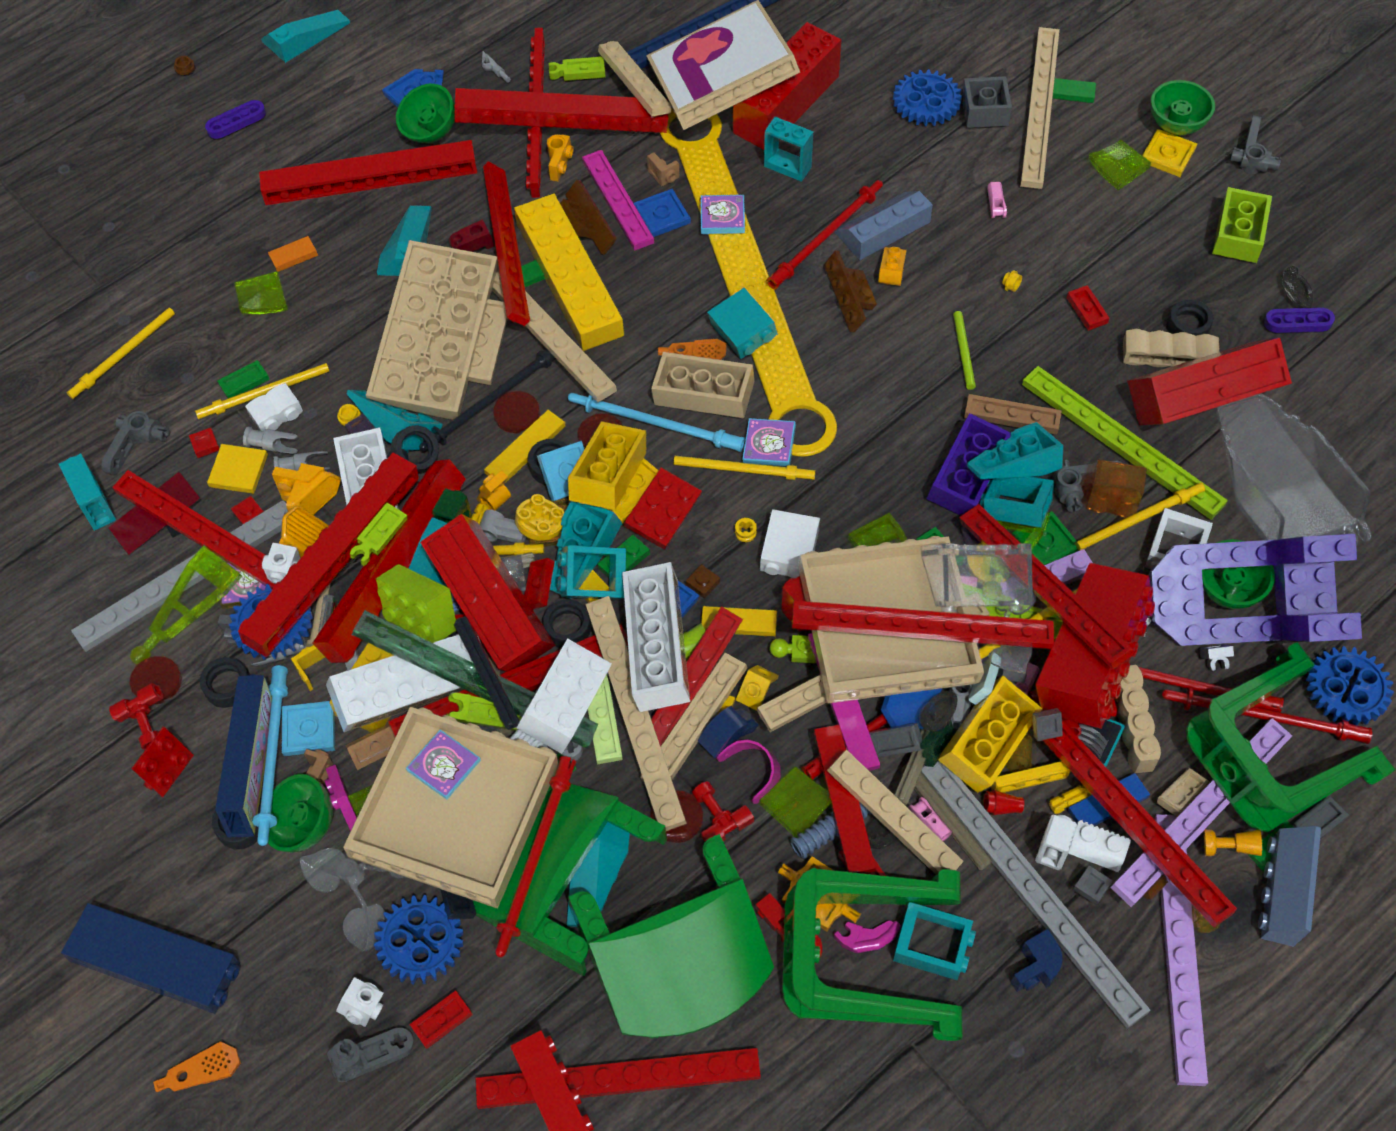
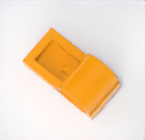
(559, 151)
(892, 266)
(493, 491)

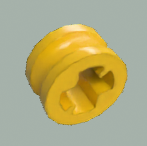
(745, 536)

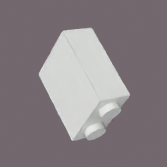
(786, 540)

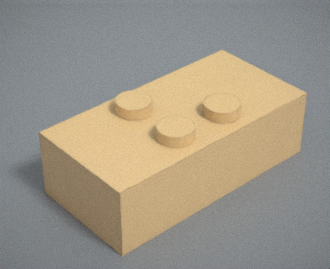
(703, 384)

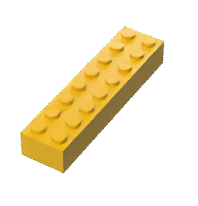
(569, 272)

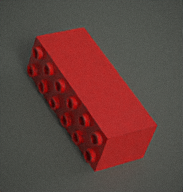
(819, 66)
(1209, 382)
(487, 593)
(1074, 674)

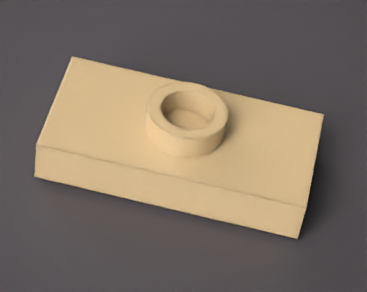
(1182, 792)

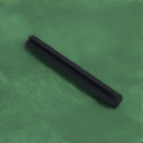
(487, 673)

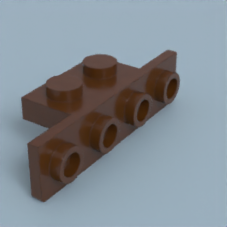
(587, 218)
(850, 289)

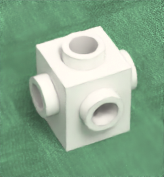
(279, 561)
(360, 1002)

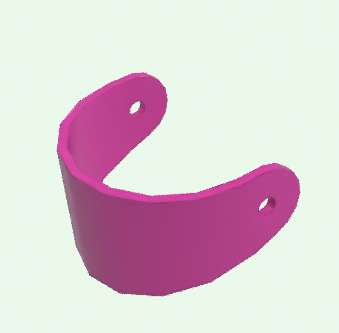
(748, 744)

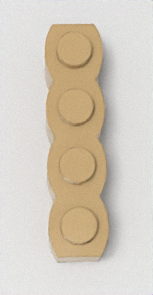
(1166, 349)
(1139, 724)

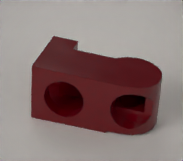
(472, 237)

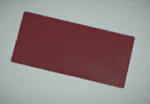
(139, 526)

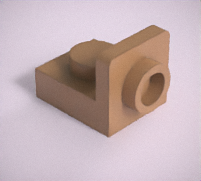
(661, 171)
(319, 761)

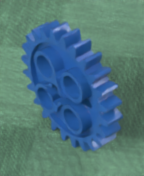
(927, 97)
(248, 608)
(1373, 696)
(402, 958)

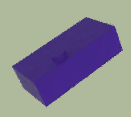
(956, 484)

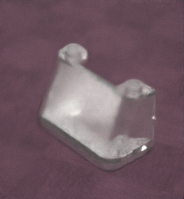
(979, 575)

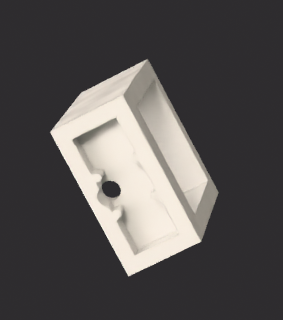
(1181, 525)

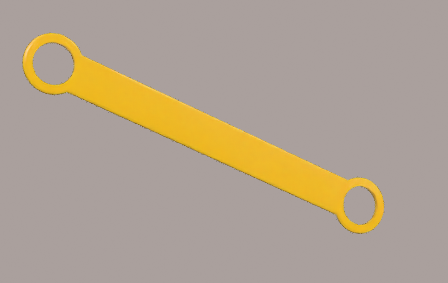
(743, 267)

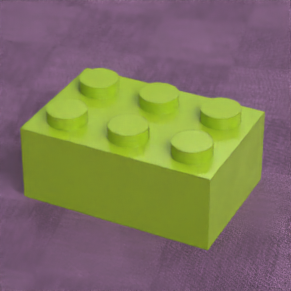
(1242, 225)
(416, 603)

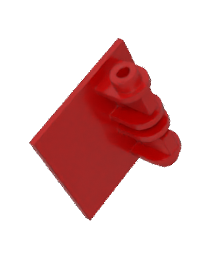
(162, 762)

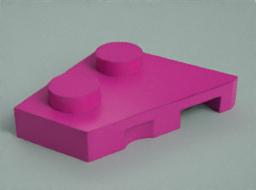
(340, 797)

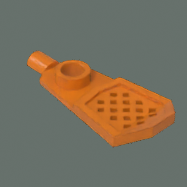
(698, 348)
(196, 1070)

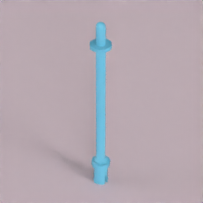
(719, 438)
(278, 691)

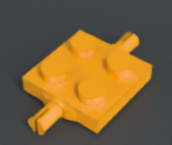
(826, 912)

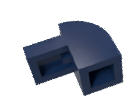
(726, 729)
(1044, 960)

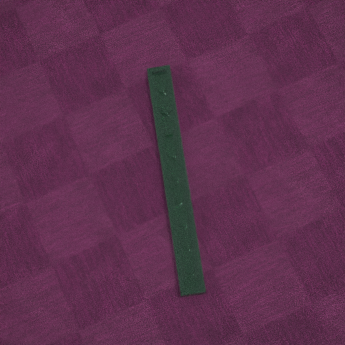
(449, 666)

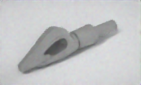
(493, 66)

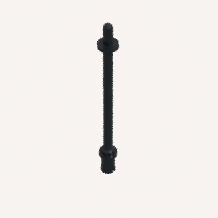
(543, 359)

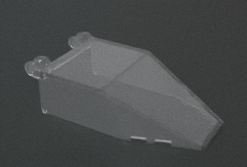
(1289, 474)

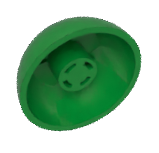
(1181, 107)
(426, 113)
(1238, 585)
(301, 812)

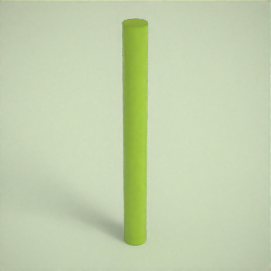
(964, 350)

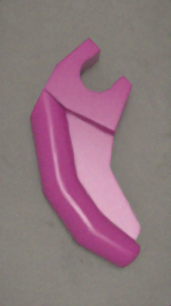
(866, 939)

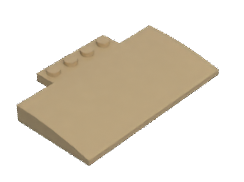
(439, 331)

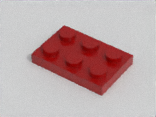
(662, 508)

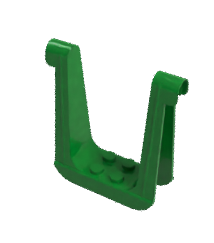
(1245, 777)
(814, 1000)

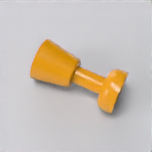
(1244, 842)

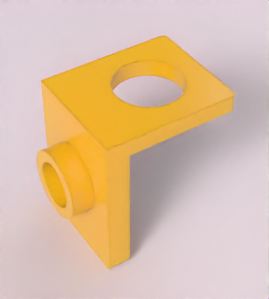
(305, 659)
(755, 686)

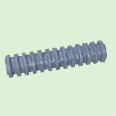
(819, 834)

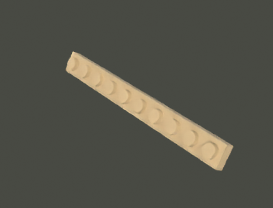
(1040, 108)
(563, 348)
(808, 696)
(638, 724)

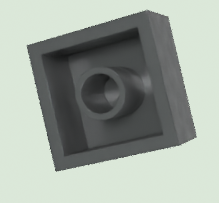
(986, 102)

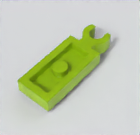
(578, 69)
(378, 532)

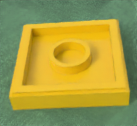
(1169, 152)
(237, 468)

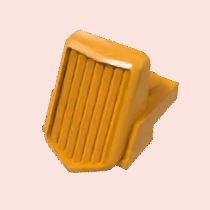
(308, 486)
(300, 528)

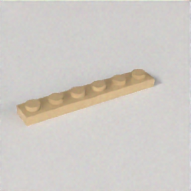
(634, 78)
(701, 712)
(893, 814)

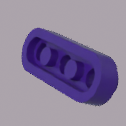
(235, 119)
(1308, 320)

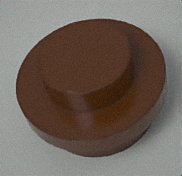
(184, 65)

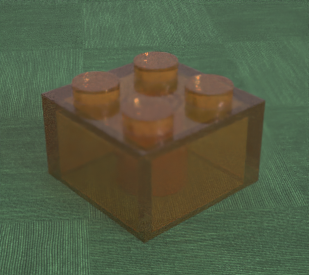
(1116, 488)

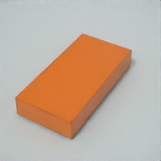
(292, 253)

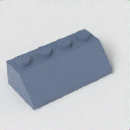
(886, 223)
(1290, 885)

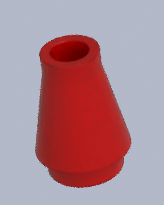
(1002, 803)

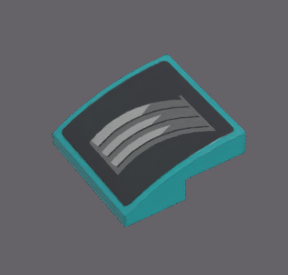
(1102, 741)

